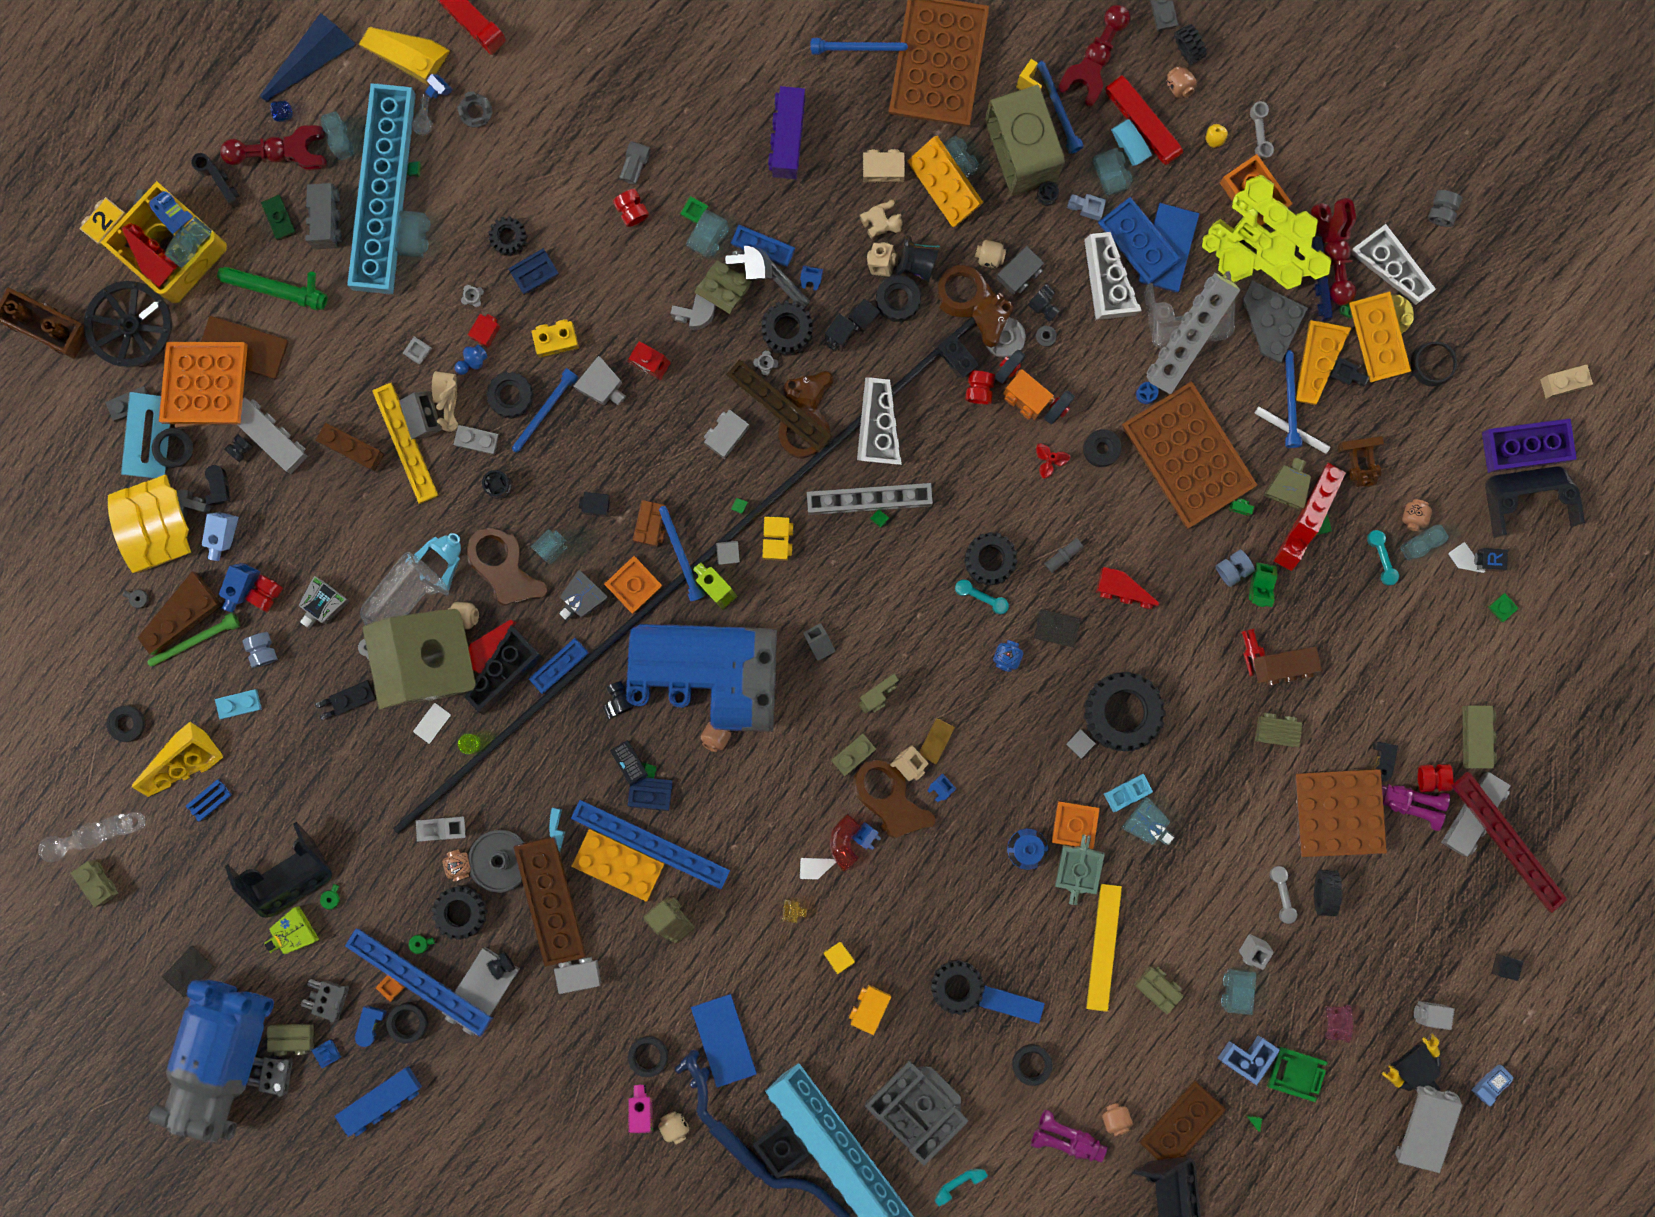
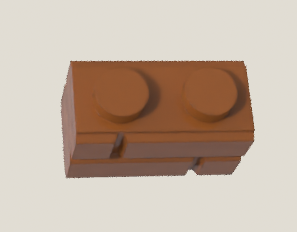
(649, 524)

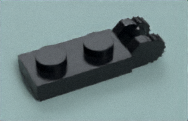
(347, 699)

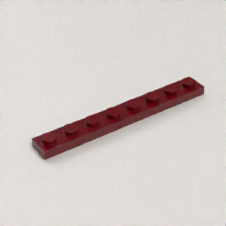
(1509, 842)

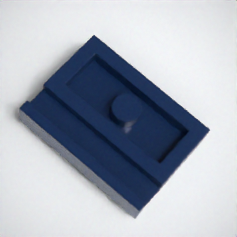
(533, 271)
(651, 794)

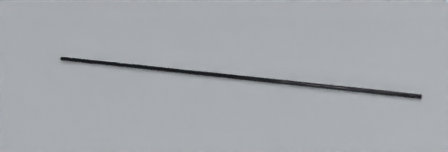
(662, 595)

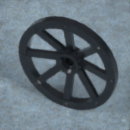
(124, 322)

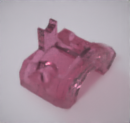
(1339, 1023)

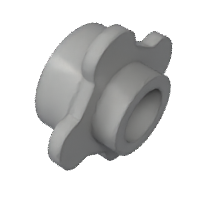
(477, 292)
(759, 362)

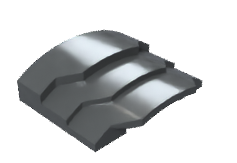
(919, 1110)

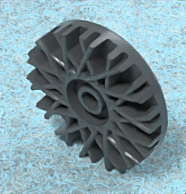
(483, 861)

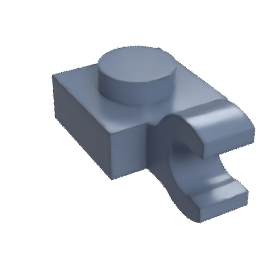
(1090, 206)

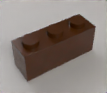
(350, 447)
(1287, 665)

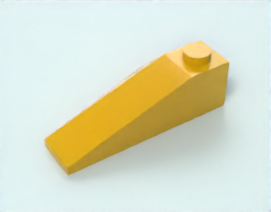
(409, 53)
(183, 755)

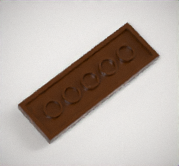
(549, 901)

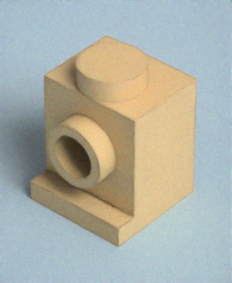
(910, 763)

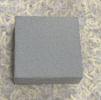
(417, 350)
(727, 552)
(1080, 743)

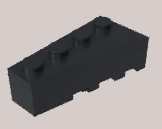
(503, 670)

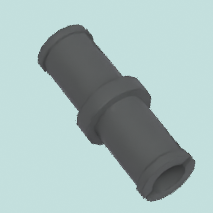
(1064, 555)

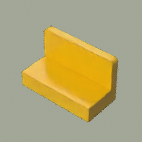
(1025, 78)

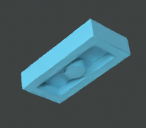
(238, 704)

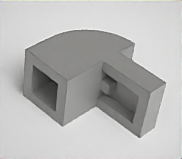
(699, 317)
(440, 829)

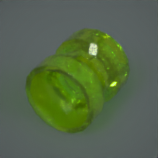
(473, 744)

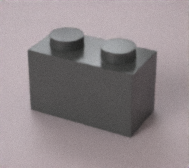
(1020, 271)
(420, 415)

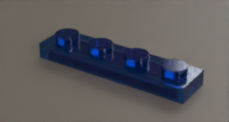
(1321, 288)

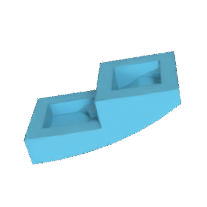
(1128, 792)
(554, 821)

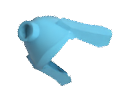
(449, 549)

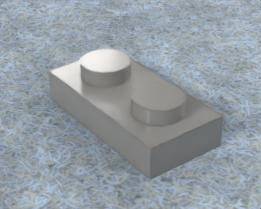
(476, 439)

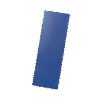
(776, 250)
(558, 666)
(1011, 1004)

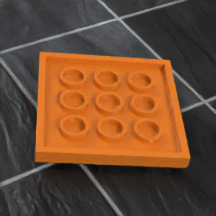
(203, 383)

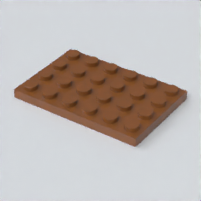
(942, 61)
(1189, 455)

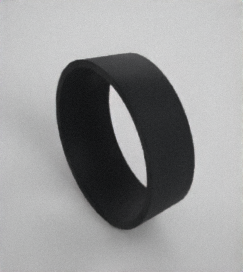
(1419, 375)

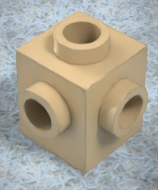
(882, 259)

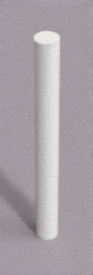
(1285, 426)

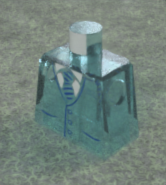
(1148, 823)

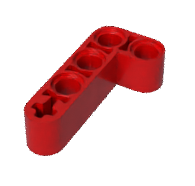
(482, 30)

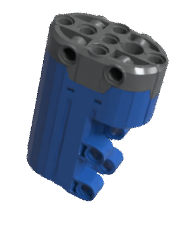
(728, 660)

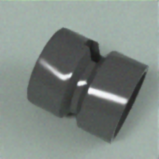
(1445, 206)

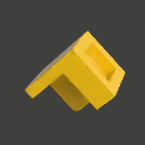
(839, 957)

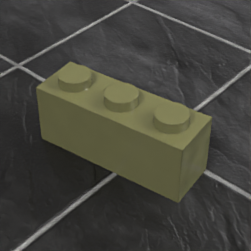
(1478, 737)

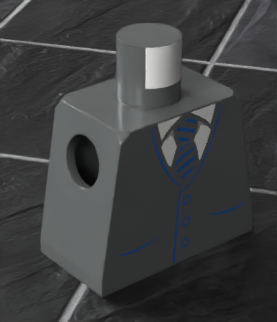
(581, 597)

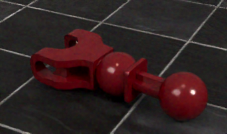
(1096, 56)
(276, 149)
(1335, 231)

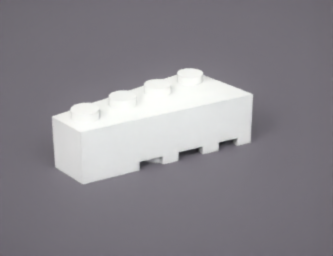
(1393, 264)
(1109, 282)
(878, 426)

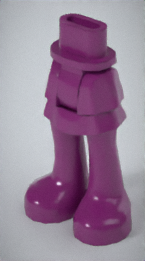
(1400, 799)
(1080, 1144)

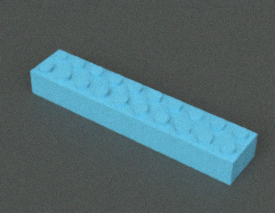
(381, 188)
(834, 1146)

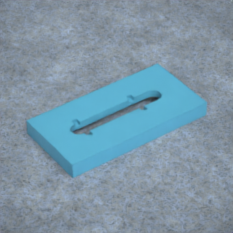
(131, 461)

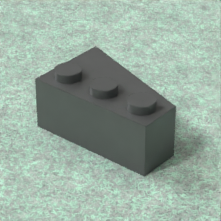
(323, 216)

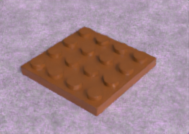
(1341, 813)

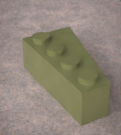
(669, 920)

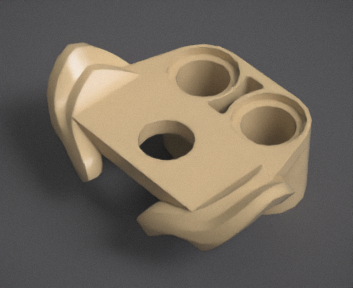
(445, 395)

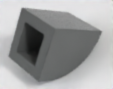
(819, 641)

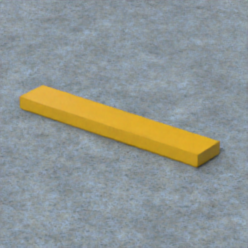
(406, 448)
(1103, 947)

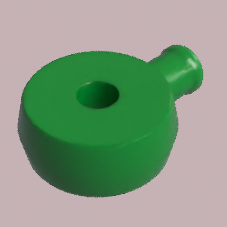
(330, 894)
(424, 942)

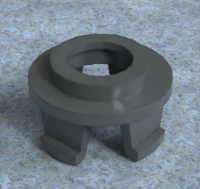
(471, 99)

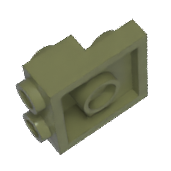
(723, 286)
(874, 698)

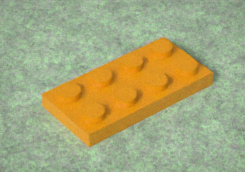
(945, 181)
(1379, 337)
(618, 865)

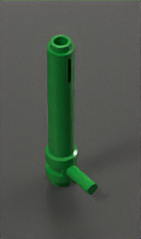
(303, 295)

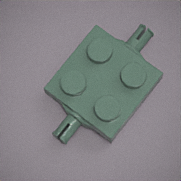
(1079, 869)

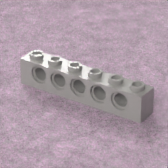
(1168, 379)
(869, 499)

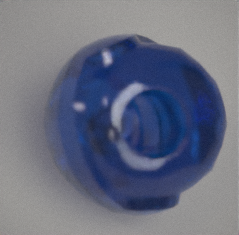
(281, 111)

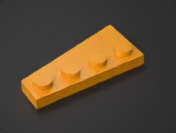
(1319, 357)

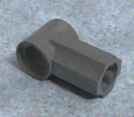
(636, 157)

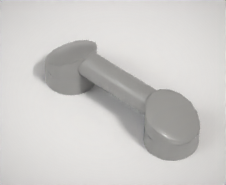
(1257, 113)
(1287, 913)

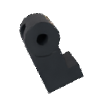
(218, 486)
(1385, 759)

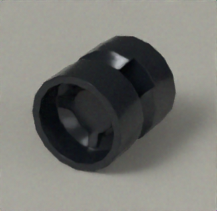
(496, 484)

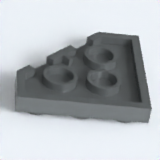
(1272, 320)

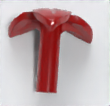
(1044, 453)

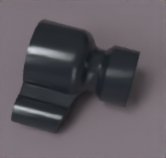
(1041, 303)
(619, 702)

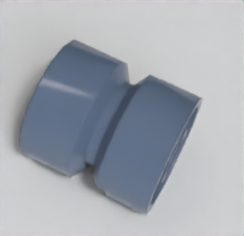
(1228, 570)
(259, 650)

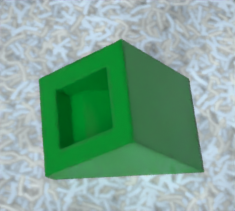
(414, 169)
(739, 506)
(879, 518)
(650, 769)
(1256, 1121)

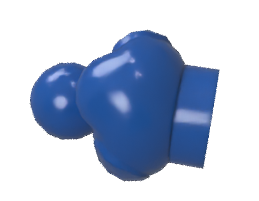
(472, 358)

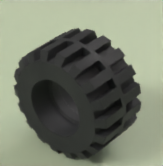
(782, 311)
(972, 558)
(442, 918)
(962, 1005)

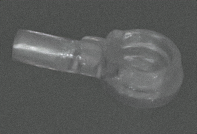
(422, 124)

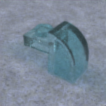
(186, 240)

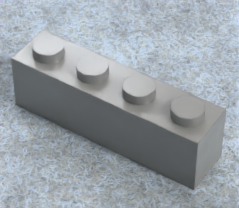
(270, 437)
(1466, 828)

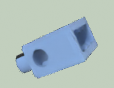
(218, 533)

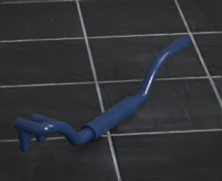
(738, 1148)

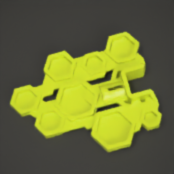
(1274, 249)

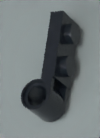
(219, 177)

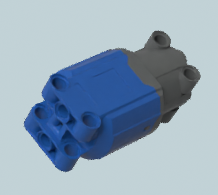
(211, 1060)

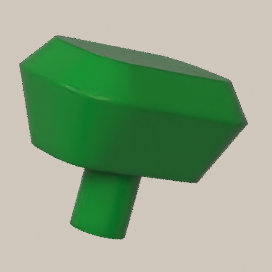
(1345, 311)

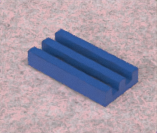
(194, 811)

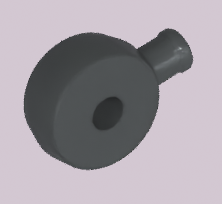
(133, 598)

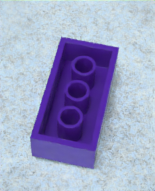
(788, 131)
(1529, 445)

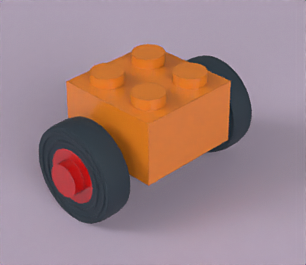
(1028, 393)

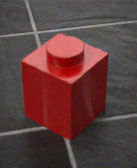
(484, 330)

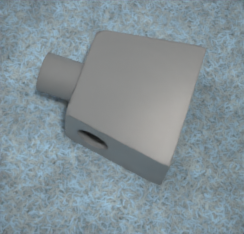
(600, 383)

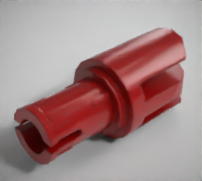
(1252, 649)

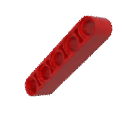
(1144, 120)

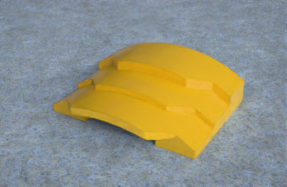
(148, 524)

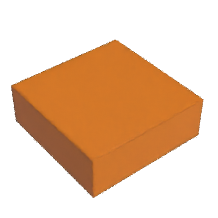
(389, 988)

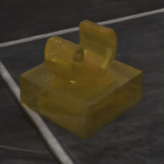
(793, 911)

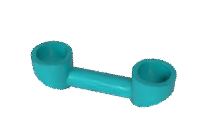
(1377, 539)
(998, 605)
(943, 1194)

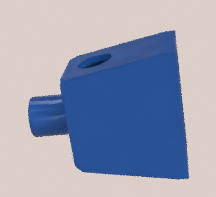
(237, 584)

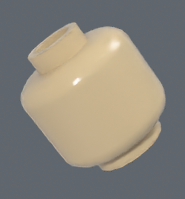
(990, 254)
(468, 612)
(673, 1127)

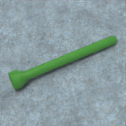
(229, 622)

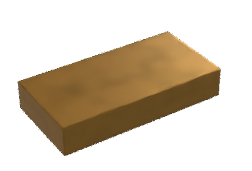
(936, 741)

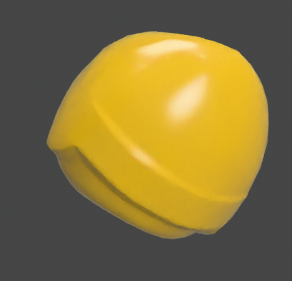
(1216, 135)

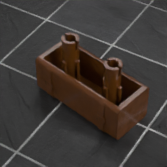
(41, 323)

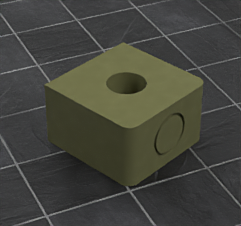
(1024, 139)
(419, 657)

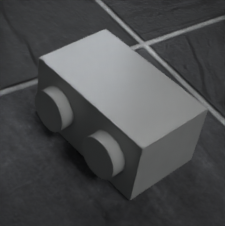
(726, 433)
(577, 976)
(1434, 1015)

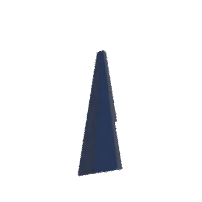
(317, 46)

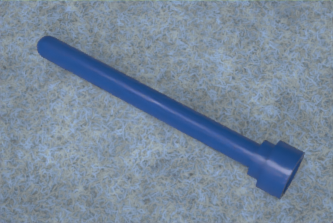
(819, 46)
(1073, 143)
(567, 379)
(1293, 438)
(695, 591)

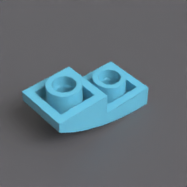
(1132, 142)

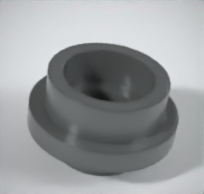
(1045, 342)

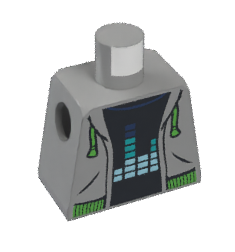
(321, 603)

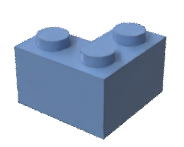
(1250, 1064)

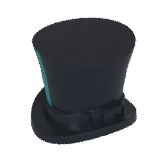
(917, 259)

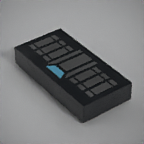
(629, 762)

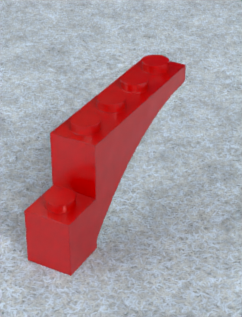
(1310, 518)

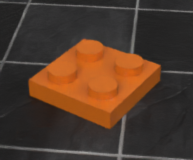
(633, 585)
(1072, 822)

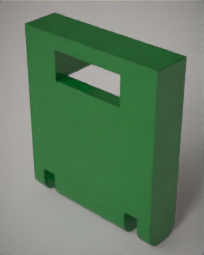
(1300, 1074)

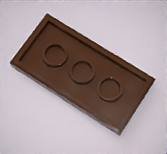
(264, 350)
(1183, 1123)

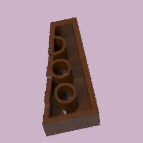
(180, 614)

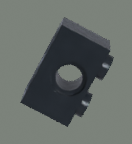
(839, 333)
(955, 355)

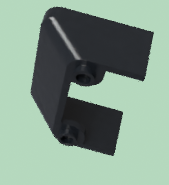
(1504, 488)
(285, 882)
(1175, 1186)

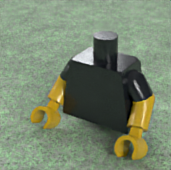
(1417, 1066)

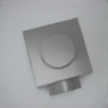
(1256, 952)

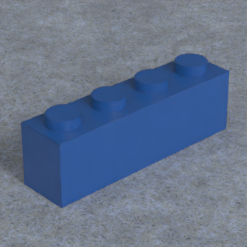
(378, 1101)

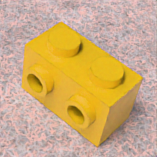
(555, 338)

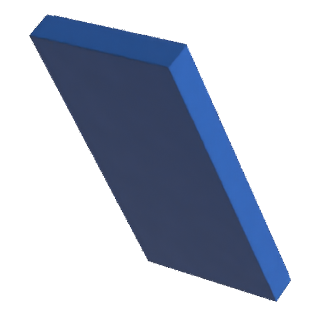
(1178, 230)
(1139, 241)
(723, 1040)

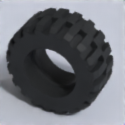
(1152, 707)

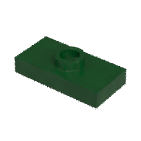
(278, 217)

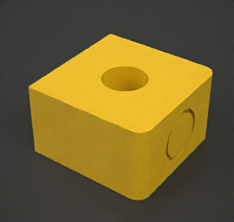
(183, 278)

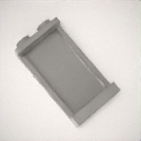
(481, 987)
(1430, 1129)

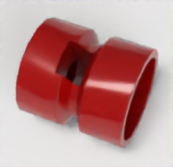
(631, 209)
(980, 387)
(264, 593)
(1438, 777)

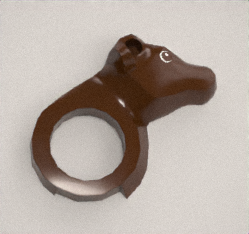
(986, 308)
(806, 395)
(508, 581)
(897, 813)

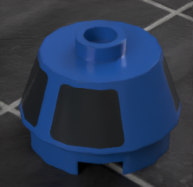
(1027, 849)

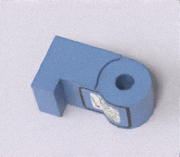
(1492, 1084)

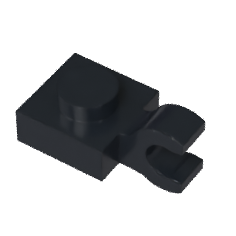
(1346, 373)

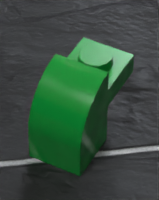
(1263, 584)

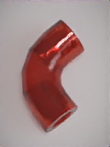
(840, 842)

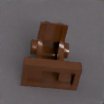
(1360, 449)

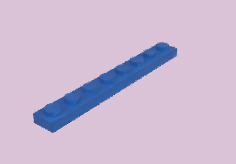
(650, 844)
(419, 982)

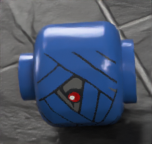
(1008, 656)

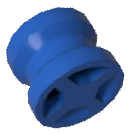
(1150, 392)

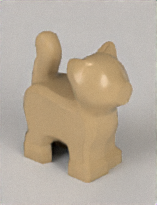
(879, 221)

